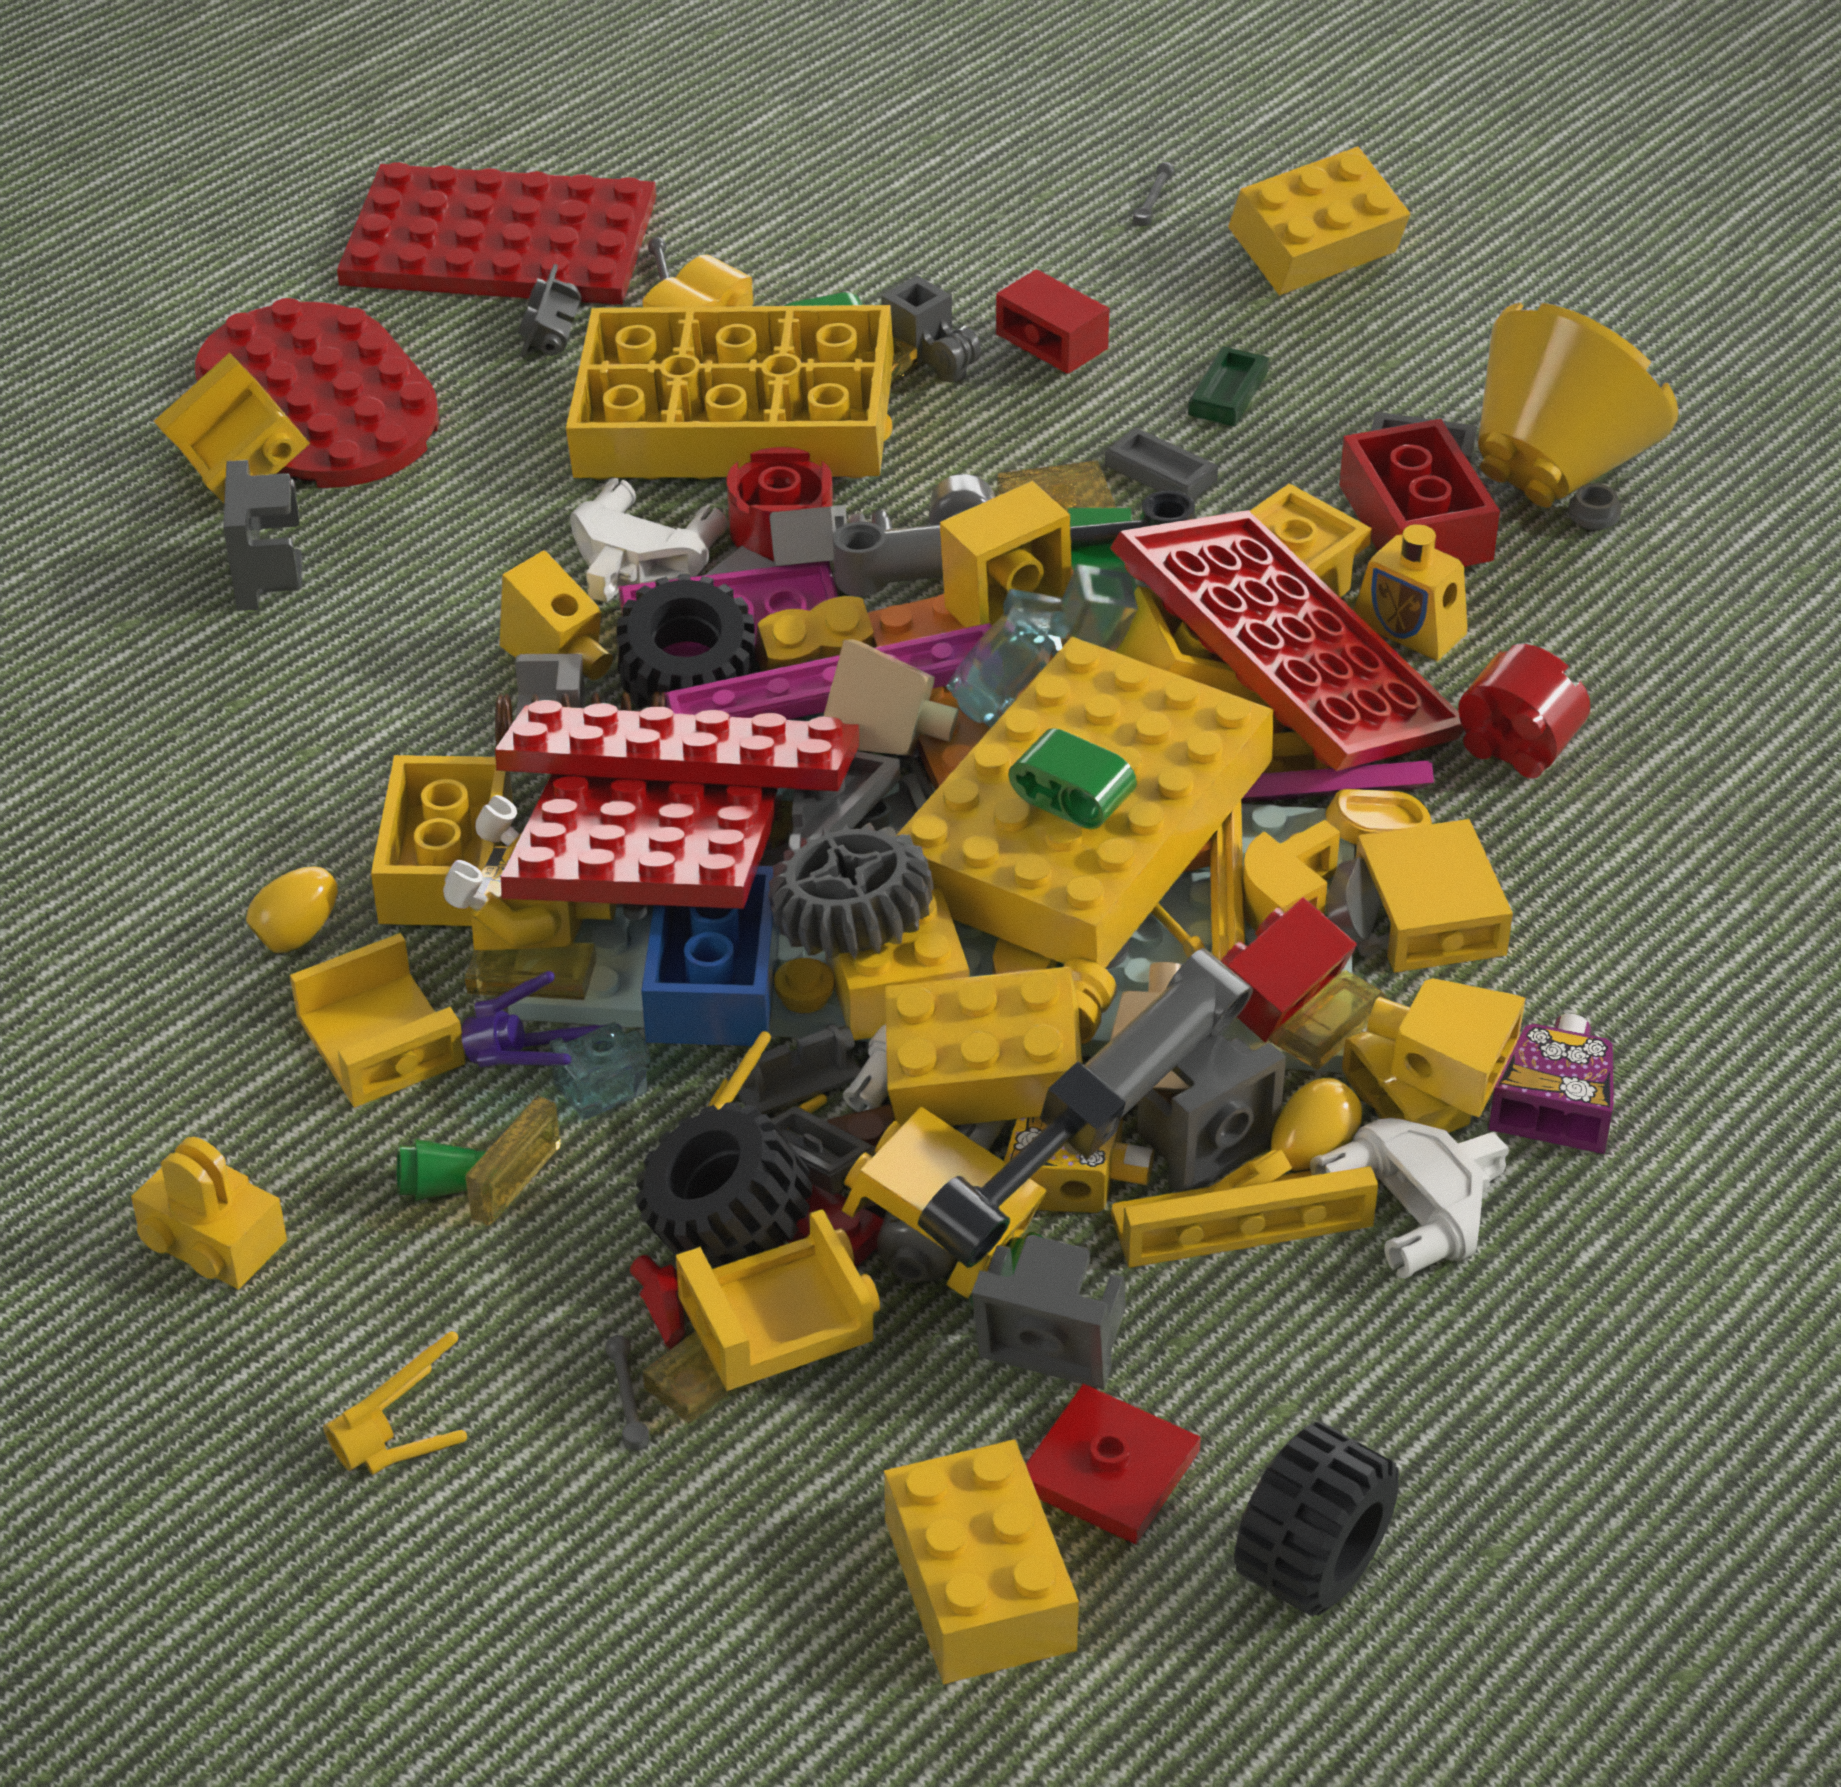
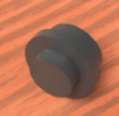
(1595, 507)

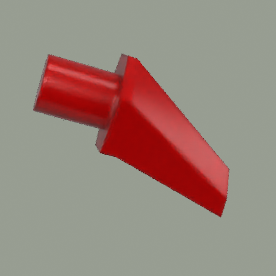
(661, 1297)

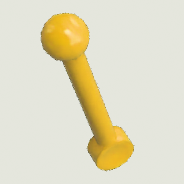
(1189, 943)

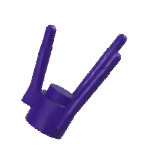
(496, 1036)

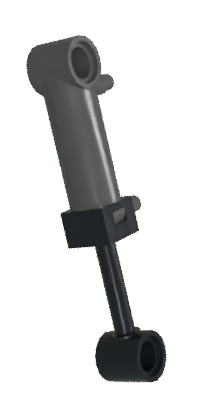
(876, 554)
(1092, 1098)

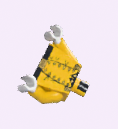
(512, 922)

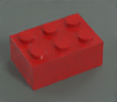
(1419, 479)

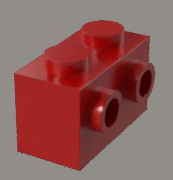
(1052, 321)
(1288, 964)

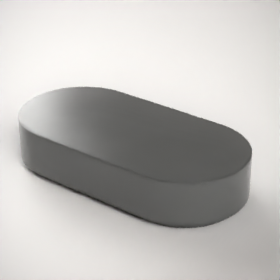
(1353, 900)

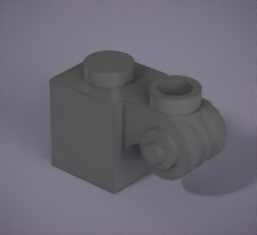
(924, 319)

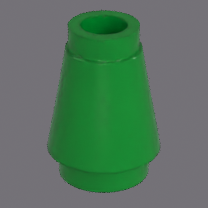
(433, 1168)

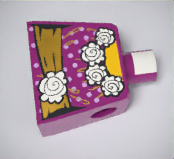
(1557, 1086)

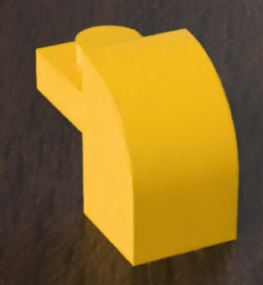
(1287, 871)

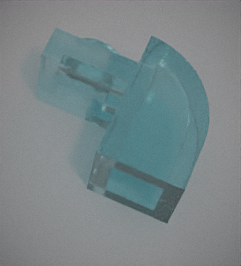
(1094, 608)
(1000, 667)

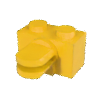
(208, 1215)

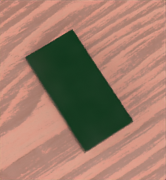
(1228, 386)

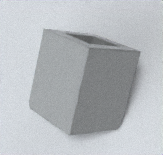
(805, 534)
(550, 678)

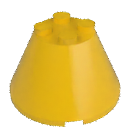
(1565, 402)

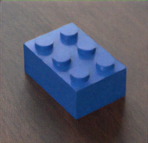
(711, 971)

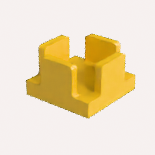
(1316, 534)

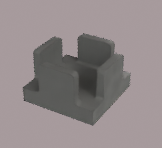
(255, 505)
(1221, 1117)
(1040, 1318)

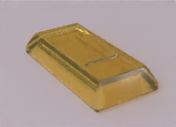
(1327, 1020)

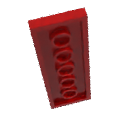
(679, 746)

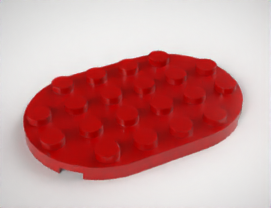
(337, 383)

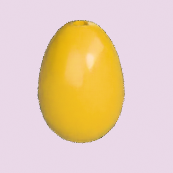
(292, 908)
(1316, 1121)

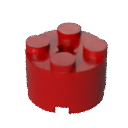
(771, 483)
(1523, 709)

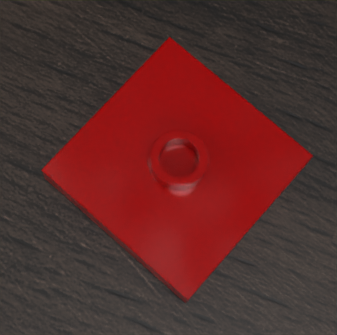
(1111, 1463)

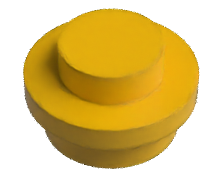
(804, 984)

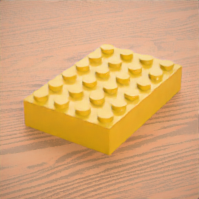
(713, 384)
(1076, 887)

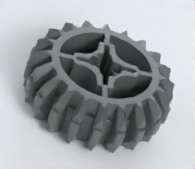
(850, 891)

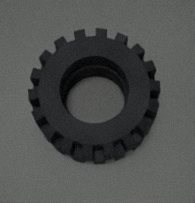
(682, 613)
(724, 1185)
(1316, 1518)

